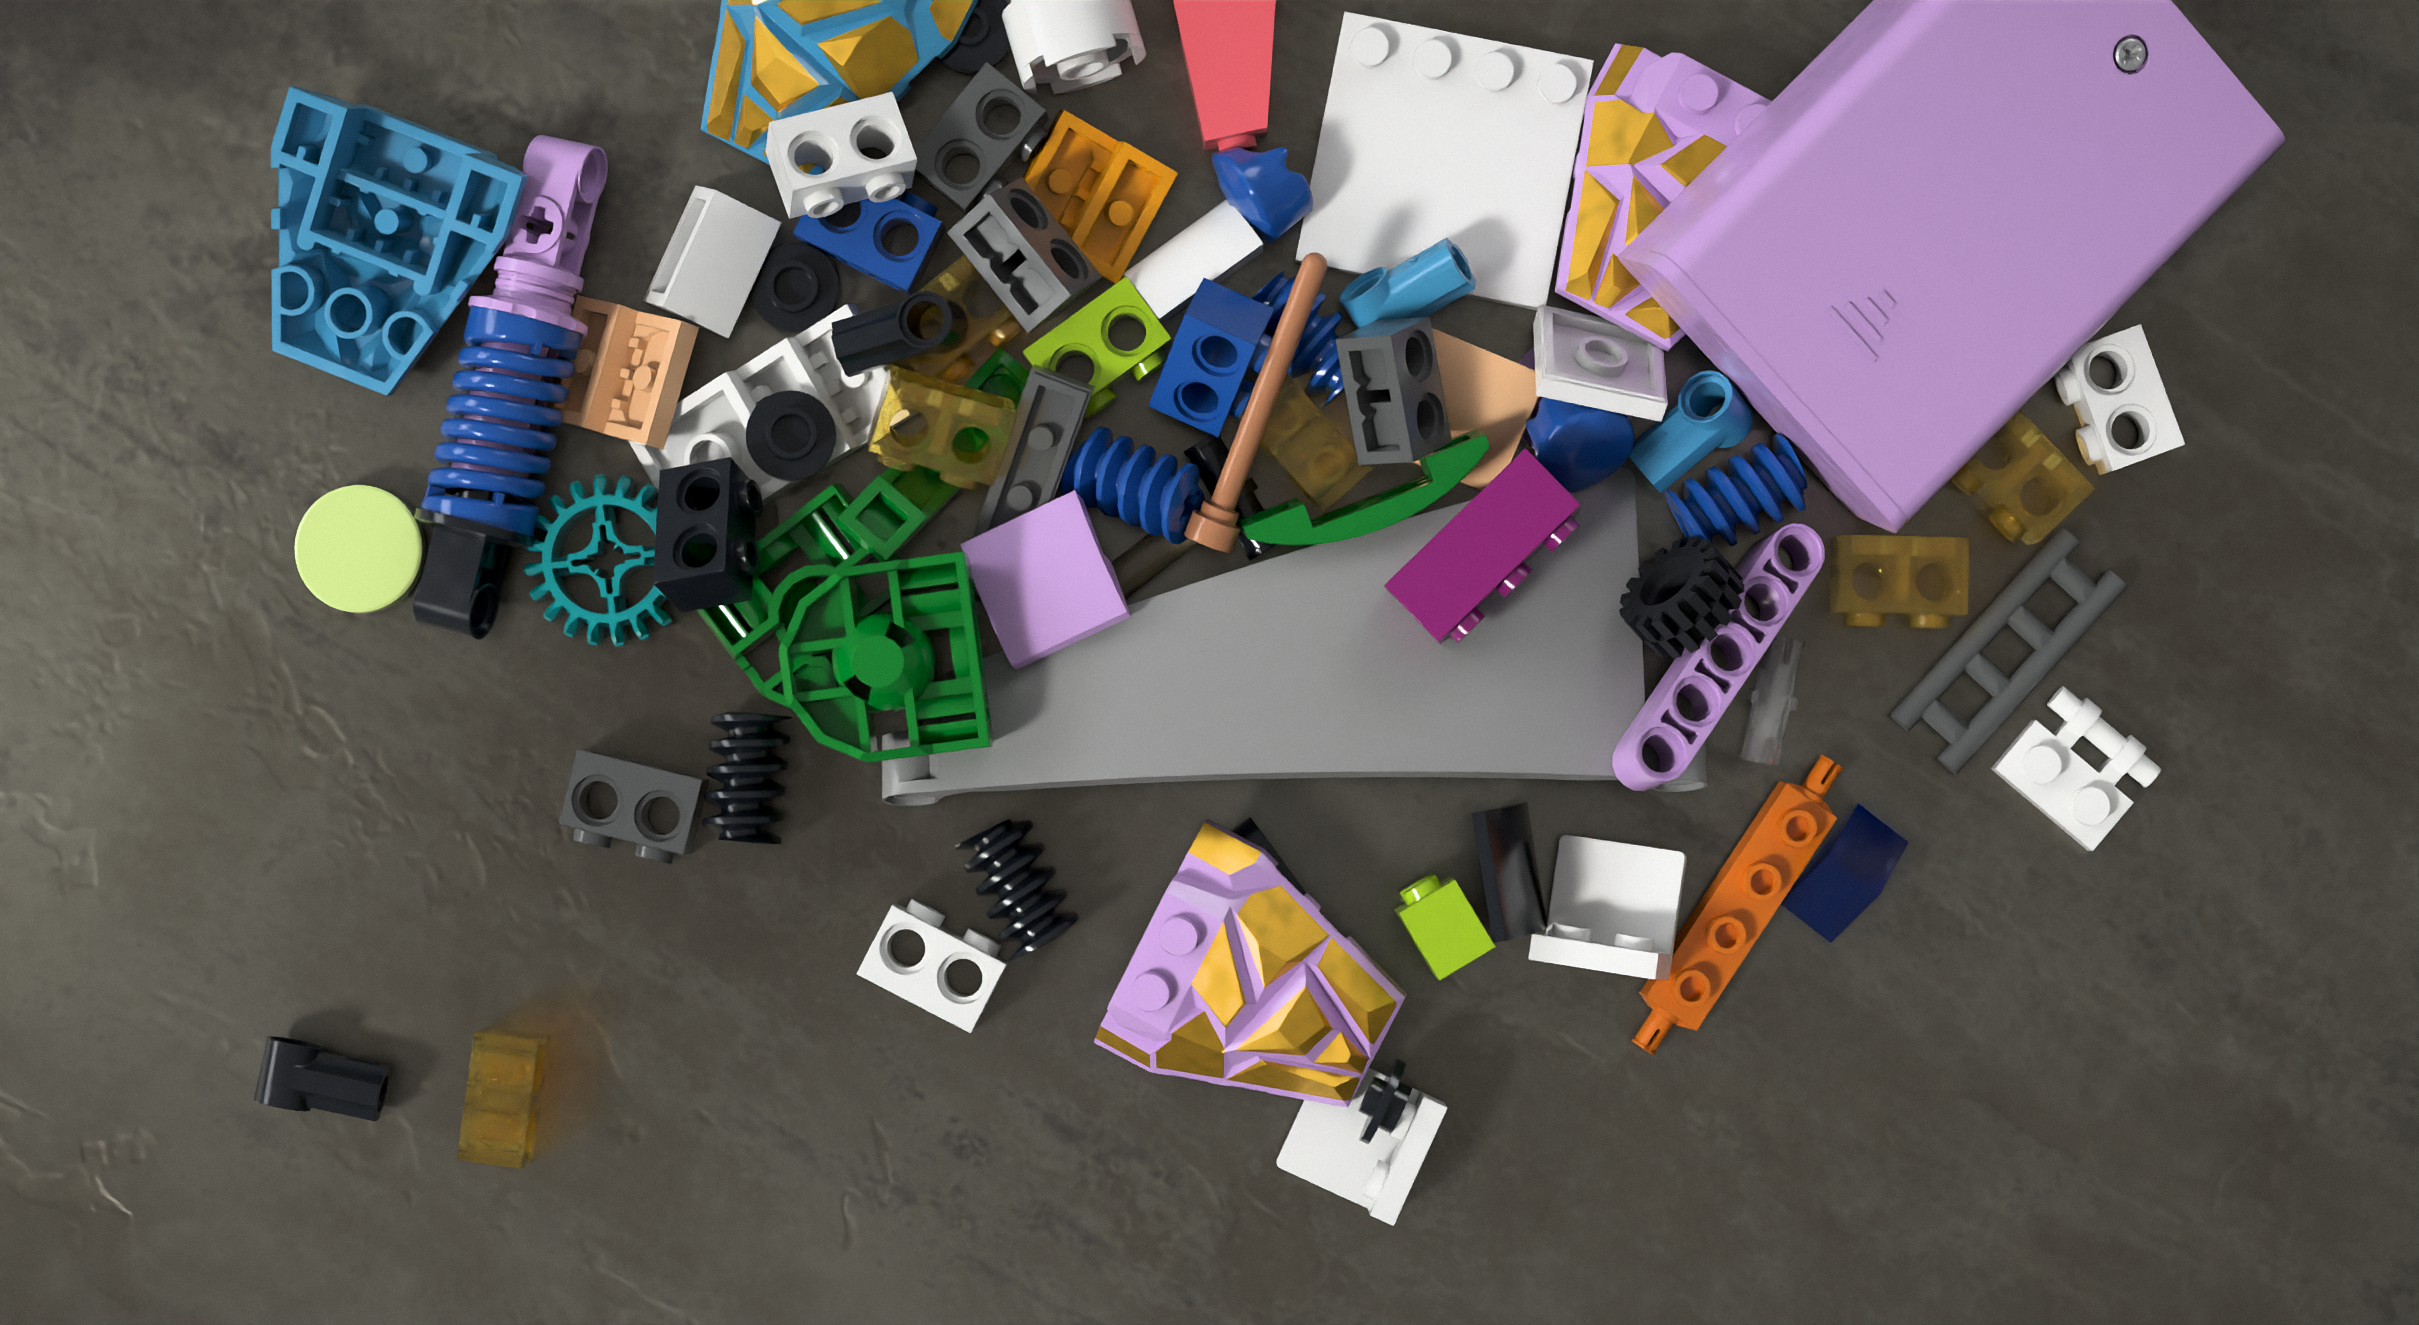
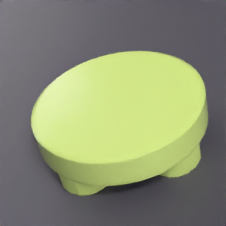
(360, 549)

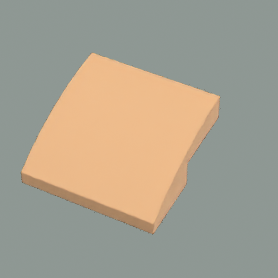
(626, 372)
(1484, 395)

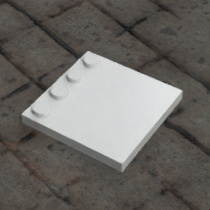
(1445, 141)

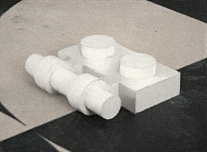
(2064, 784)

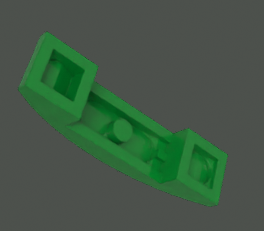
(1443, 469)
(904, 501)

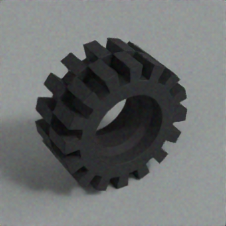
(1681, 597)

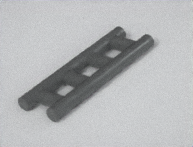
(2048, 645)

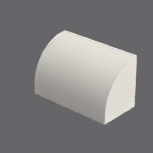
(1206, 249)
(712, 261)

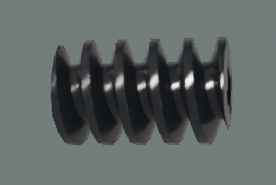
(746, 777)
(1018, 886)

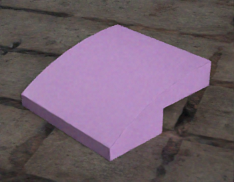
(1045, 580)

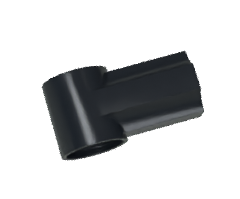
(894, 333)
(304, 1077)

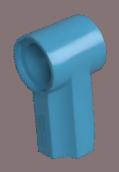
(1411, 288)
(1689, 433)

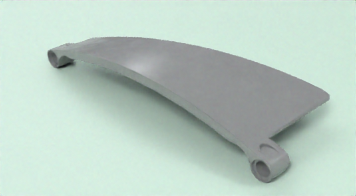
(1328, 677)

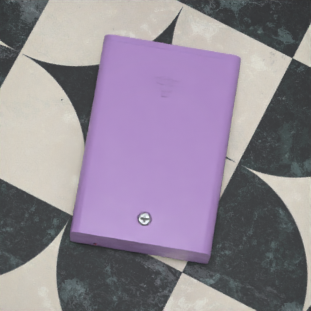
(1946, 223)

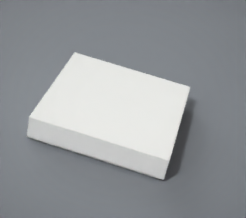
(1597, 364)

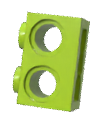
(1088, 336)
(1442, 924)

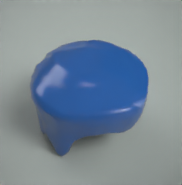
(1263, 189)
(1579, 442)

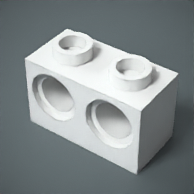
(834, 141)
(2135, 394)
(927, 981)

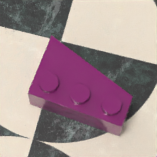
(1485, 549)

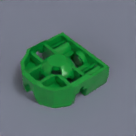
(773, 612)
(898, 676)

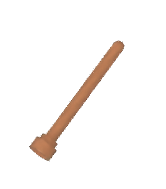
(1217, 520)

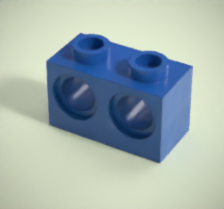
(863, 242)
(1211, 358)

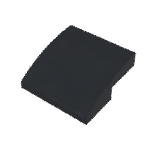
(1509, 872)

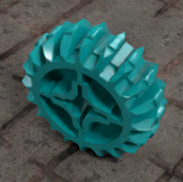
(604, 531)

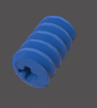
(1317, 345)
(1134, 484)
(1742, 494)

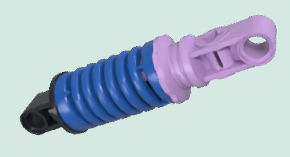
(513, 353)

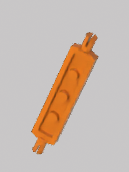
(1739, 904)

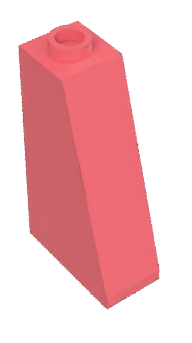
(1228, 67)

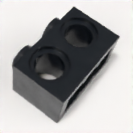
(706, 535)

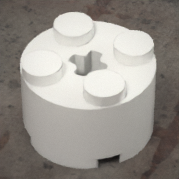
(1071, 41)

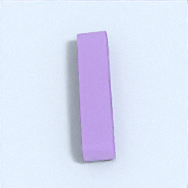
(1700, 679)

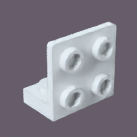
(1613, 908)
(1376, 1175)

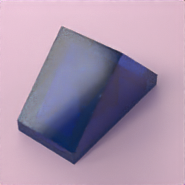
(1845, 874)

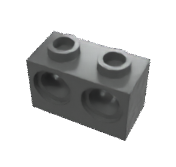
(964, 131)
(1024, 254)
(1393, 391)
(636, 790)

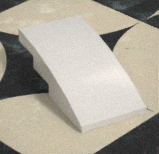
(715, 417)

